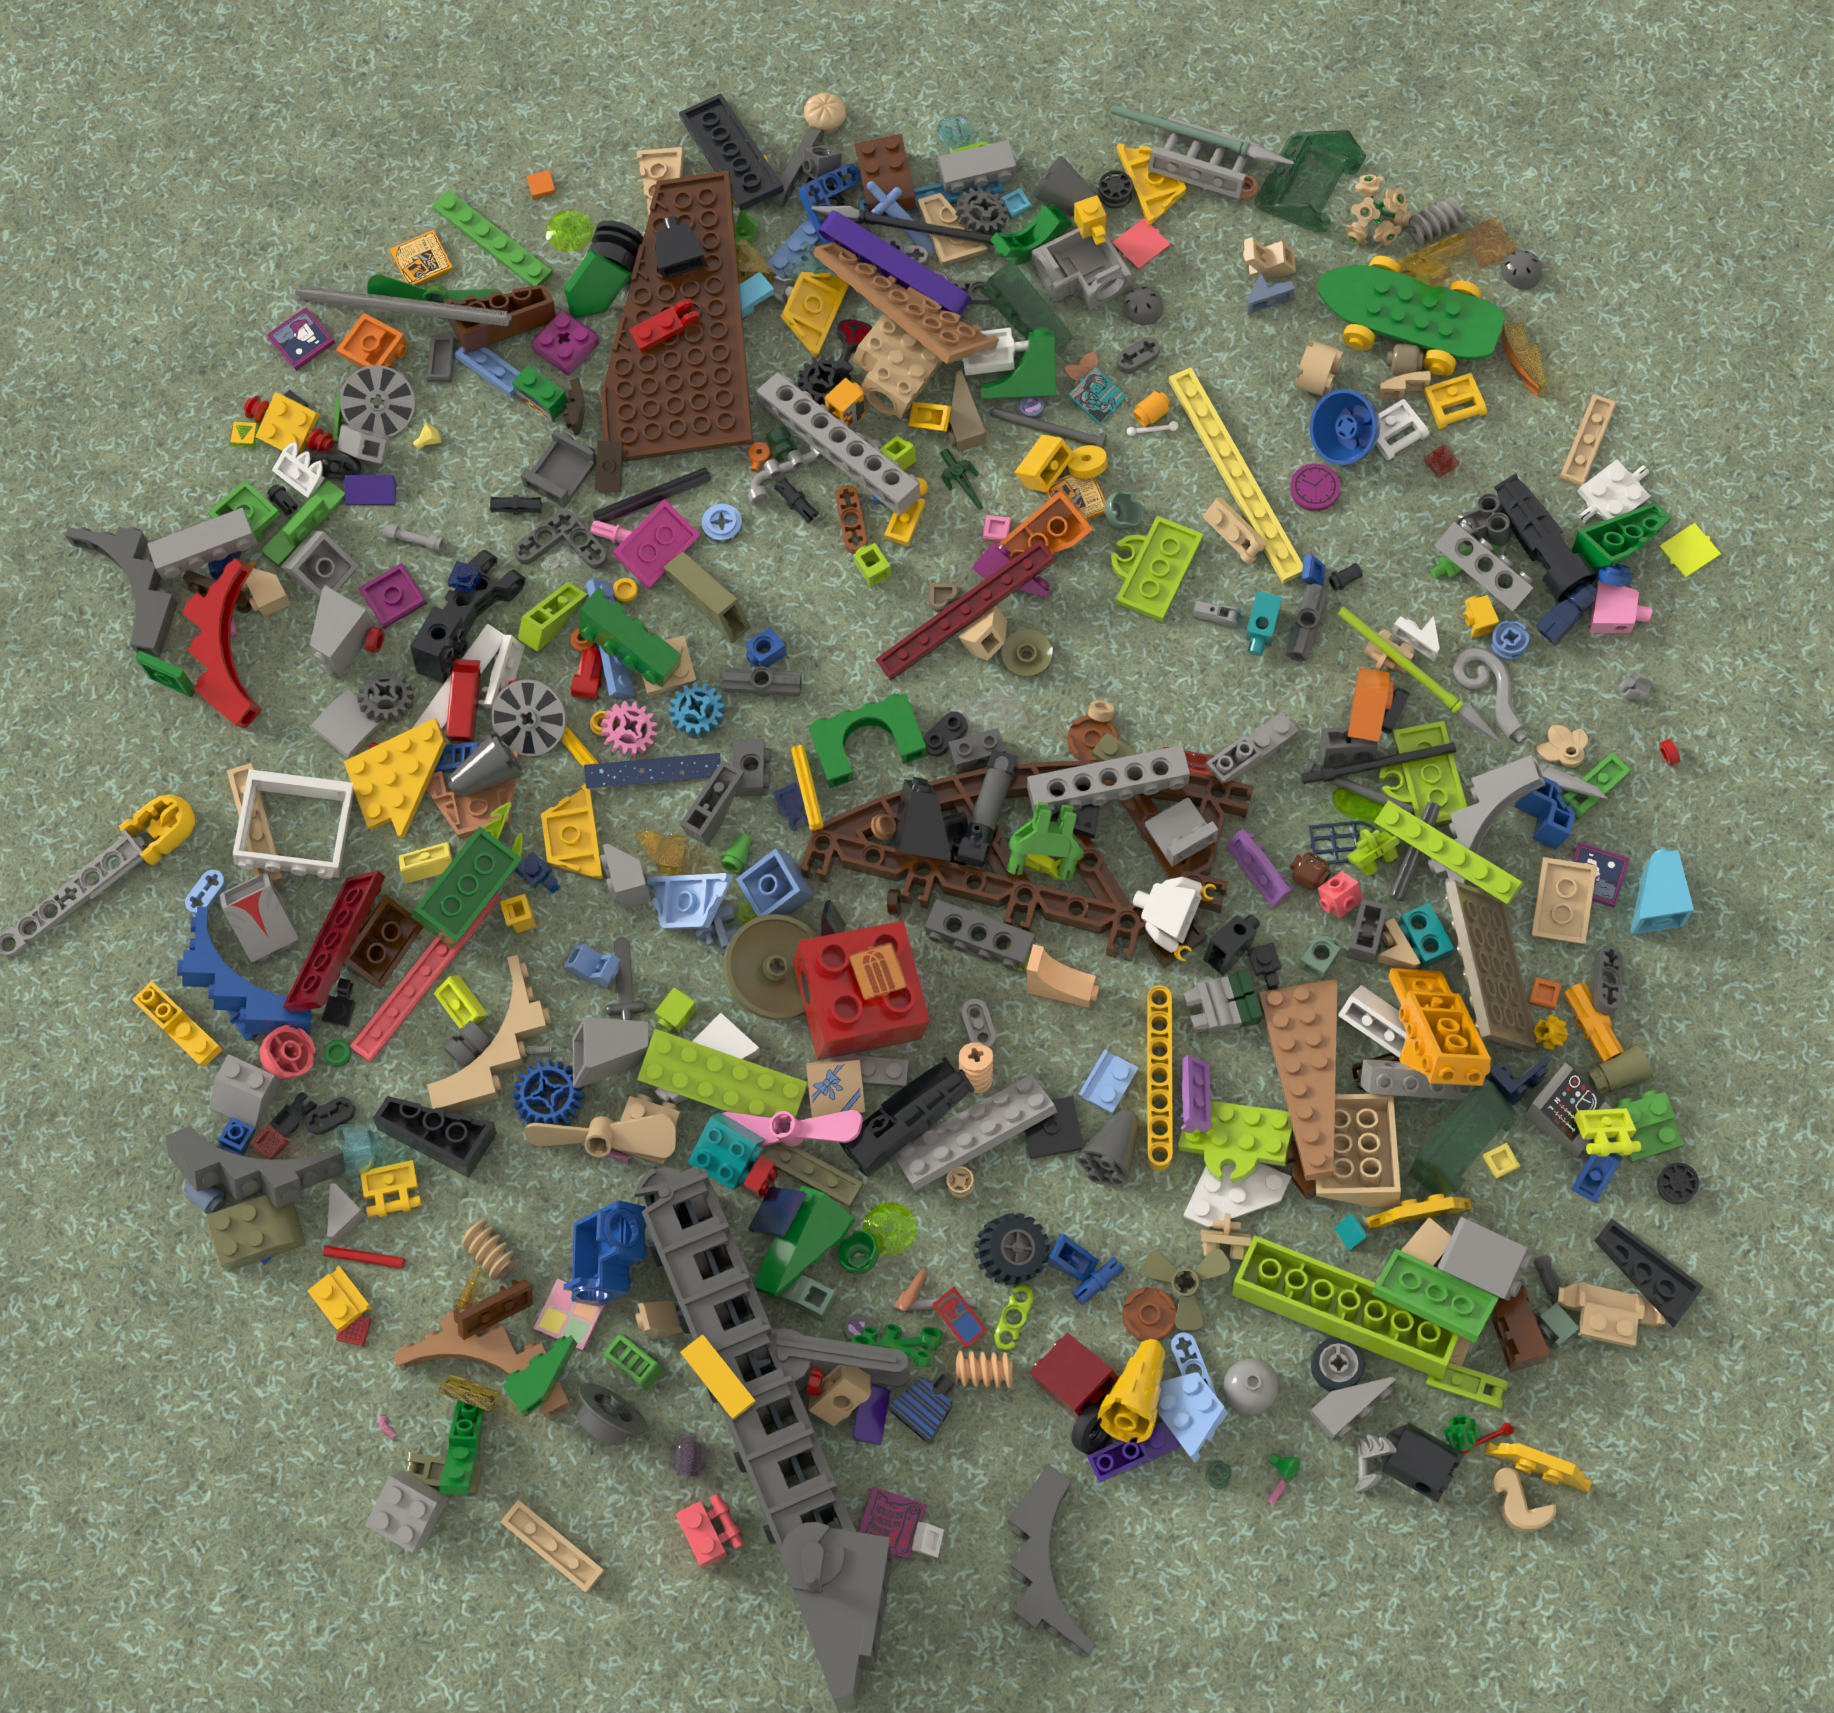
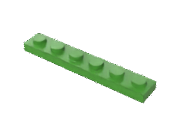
(492, 239)

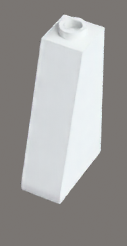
(724, 1037)

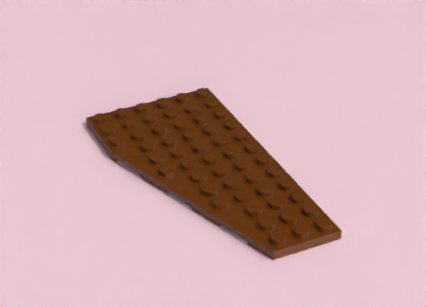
(695, 384)

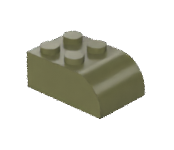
(254, 1232)

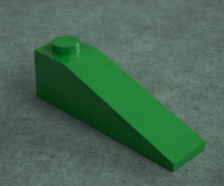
(1620, 536)
(813, 1230)

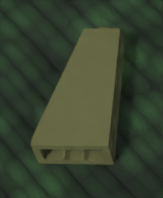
(708, 596)

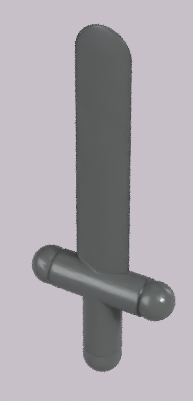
(625, 1005)

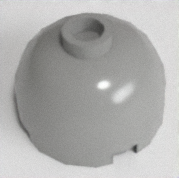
(1251, 1387)

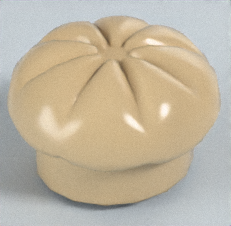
(825, 112)

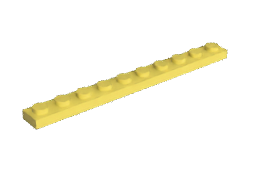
(1236, 474)

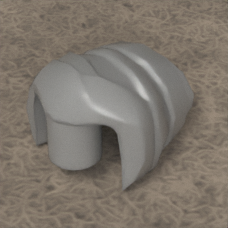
(782, 288)
(1636, 687)

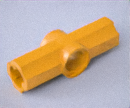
(1594, 1024)

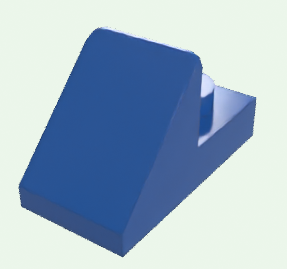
(1596, 1175)

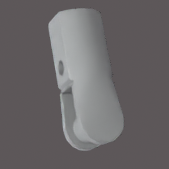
(1211, 612)

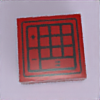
(356, 1332)

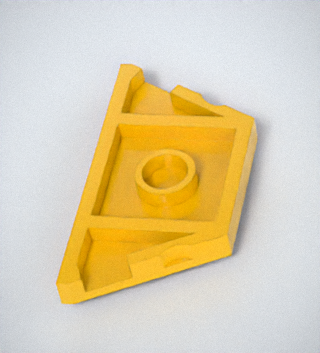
(1152, 190)
(813, 307)
(572, 835)
(1411, 1210)
(1531, 1460)

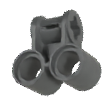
(1485, 521)

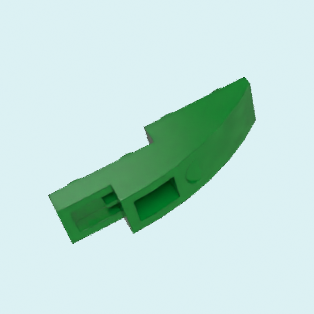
(462, 1450)

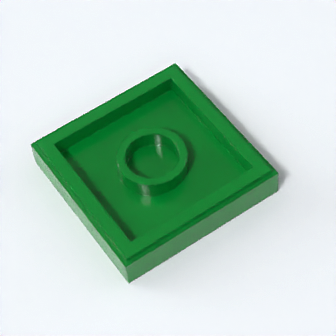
(165, 674)

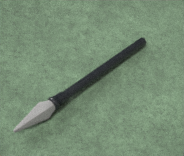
(872, 218)

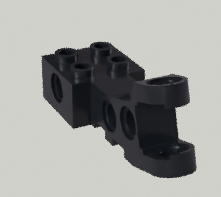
(445, 630)

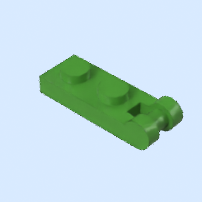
(1605, 777)

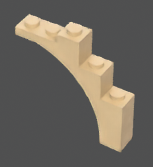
(477, 1081)

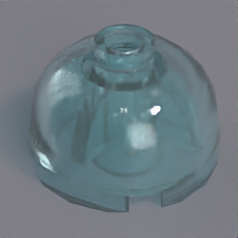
(360, 1146)

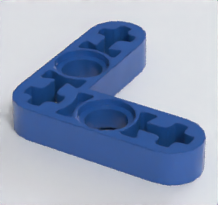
(822, 193)

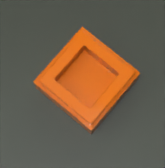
(541, 184)
(1545, 993)

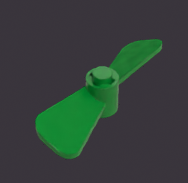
(388, 286)

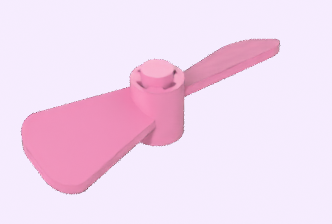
(833, 1127)

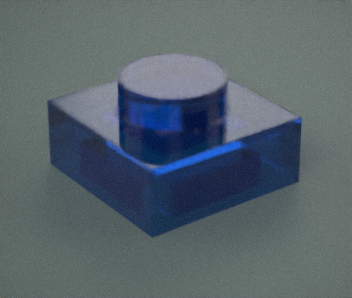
(464, 576)

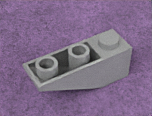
(1344, 1405)

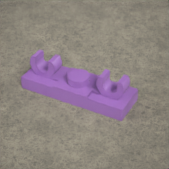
(1258, 867)
(1195, 1095)

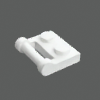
(1395, 420)

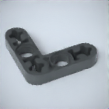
(567, 533)

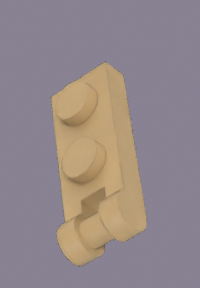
(1234, 530)

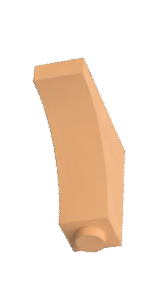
(1059, 982)

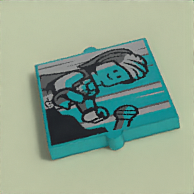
(1097, 395)

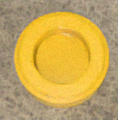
(625, 590)

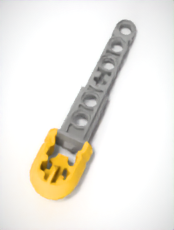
(173, 826)

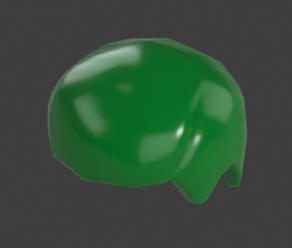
(858, 1242)

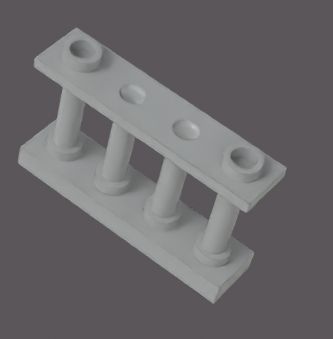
(1198, 172)

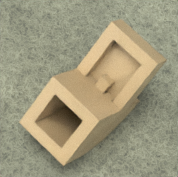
(1271, 261)

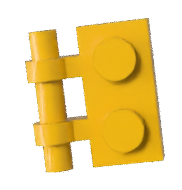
(387, 1181)

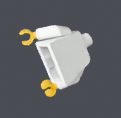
(1171, 910)

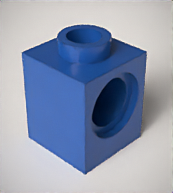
(766, 639)

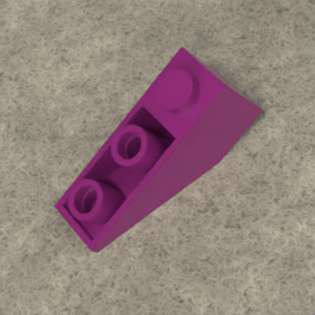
(997, 557)

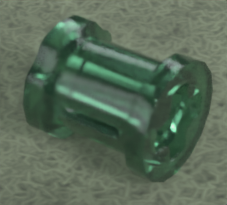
(1213, 1481)

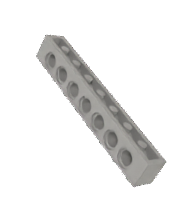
(897, 497)

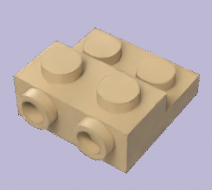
(641, 1107)

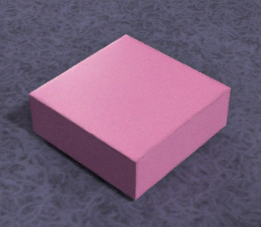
(996, 528)

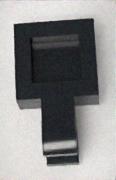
(1265, 963)
(340, 1008)
(289, 1117)

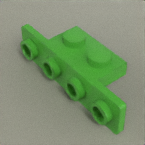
(303, 522)

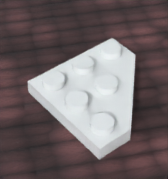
(1216, 1198)

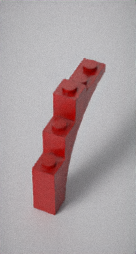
(212, 647)

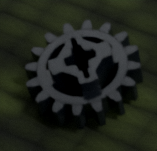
(816, 386)

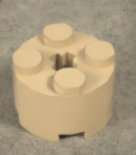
(1318, 368)

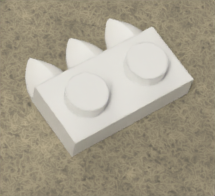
(297, 470)

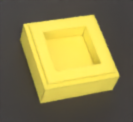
(1501, 1161)

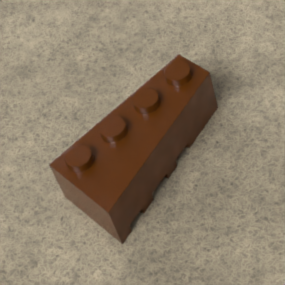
(528, 307)

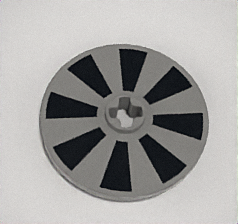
(381, 382)
(547, 711)

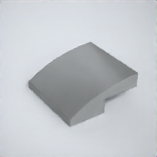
(345, 725)

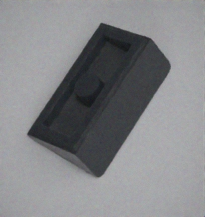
(831, 920)

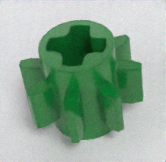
(1462, 1432)

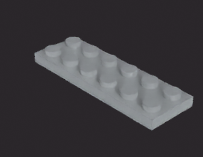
(974, 1131)

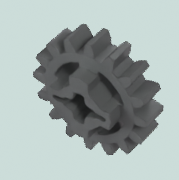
(981, 211)
(385, 698)

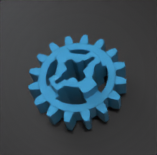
(705, 701)

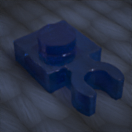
(791, 803)

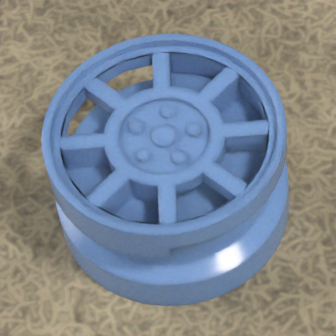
(1509, 640)

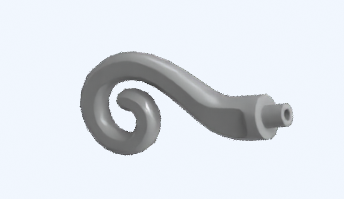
(1506, 718)

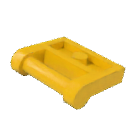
(1453, 393)

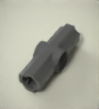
(1304, 635)
(746, 682)

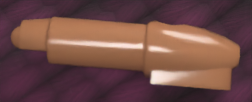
(908, 1297)

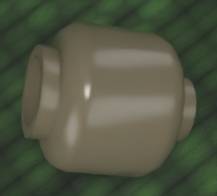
(1405, 359)

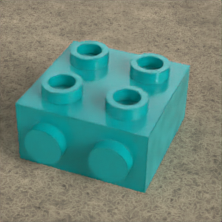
(726, 1151)

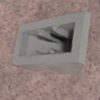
(342, 1214)

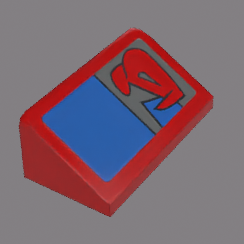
(959, 1317)

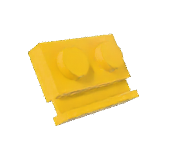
(339, 1299)

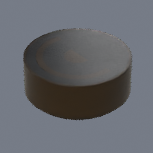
(894, 902)

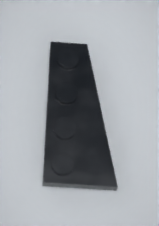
(1654, 1276)

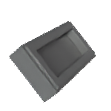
(441, 359)

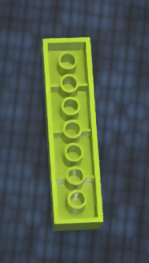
(1340, 1306)

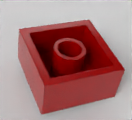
(760, 1177)

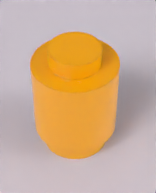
(1151, 408)

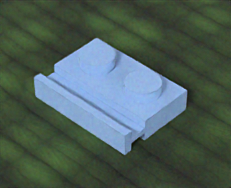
(1108, 1082)

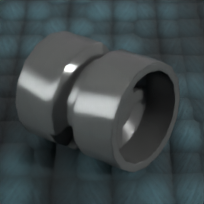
(468, 1045)

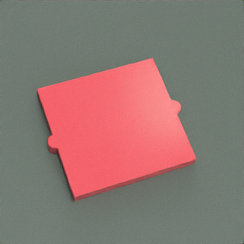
(1141, 243)

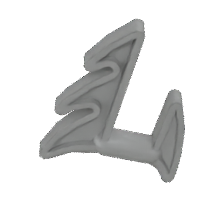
(1369, 1450)

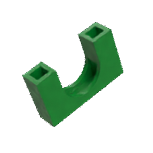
(892, 715)

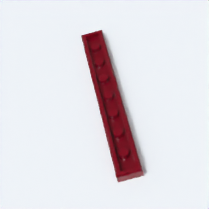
(966, 610)

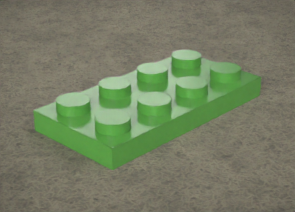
(1435, 1295)

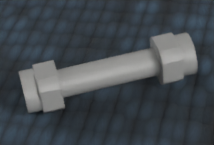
(393, 532)

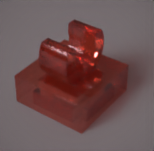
(1441, 461)
(269, 1142)

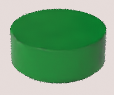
(337, 1053)

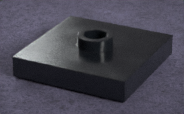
(1057, 1132)

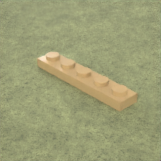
(260, 835)

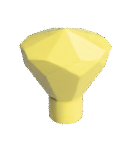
(427, 437)

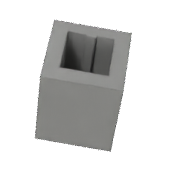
(364, 444)

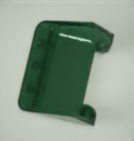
(1302, 189)

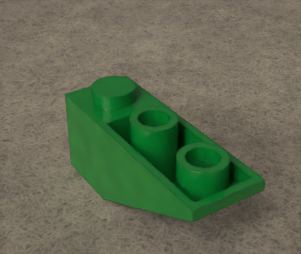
(537, 1381)

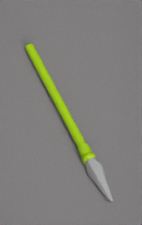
(1467, 714)

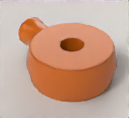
(759, 459)

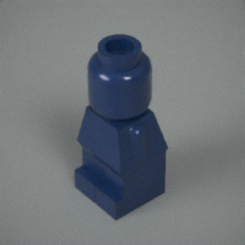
(1566, 613)

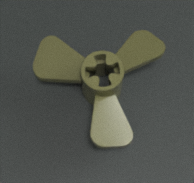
(1188, 1312)

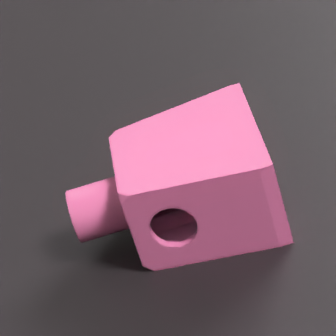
(1616, 609)

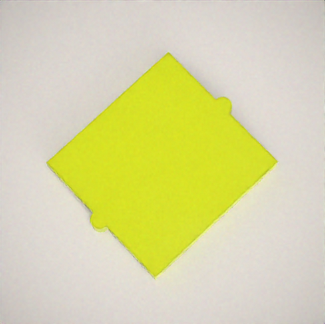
(1690, 550)

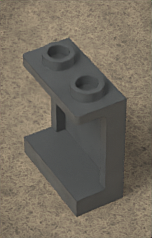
(560, 469)

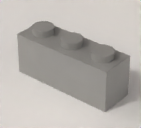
(977, 166)

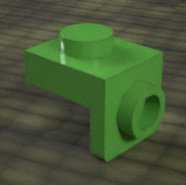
(745, 228)

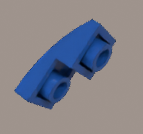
(236, 1137)

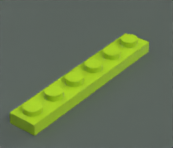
(1448, 853)

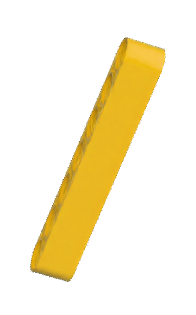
(1160, 1065)

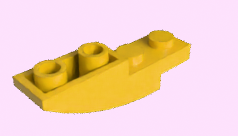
(177, 1024)

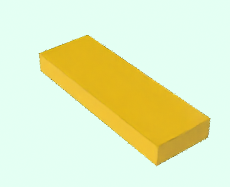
(718, 1377)

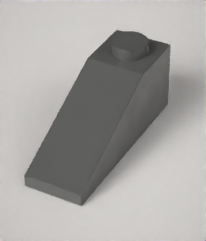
(712, 803)

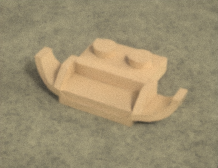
(1608, 1313)

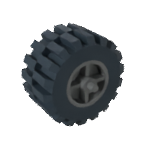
(1012, 1249)

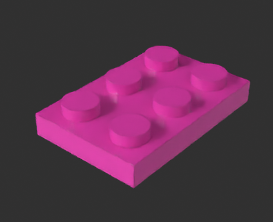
(655, 543)

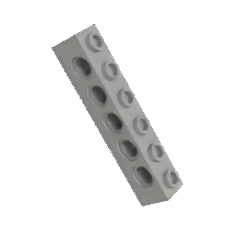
(1092, 775)

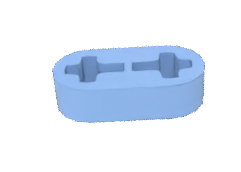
(201, 888)

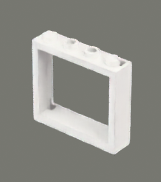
(298, 786)

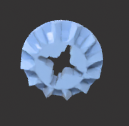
(713, 516)

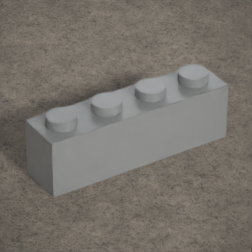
(202, 544)

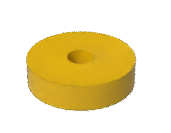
(1087, 462)

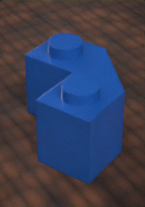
(1552, 814)

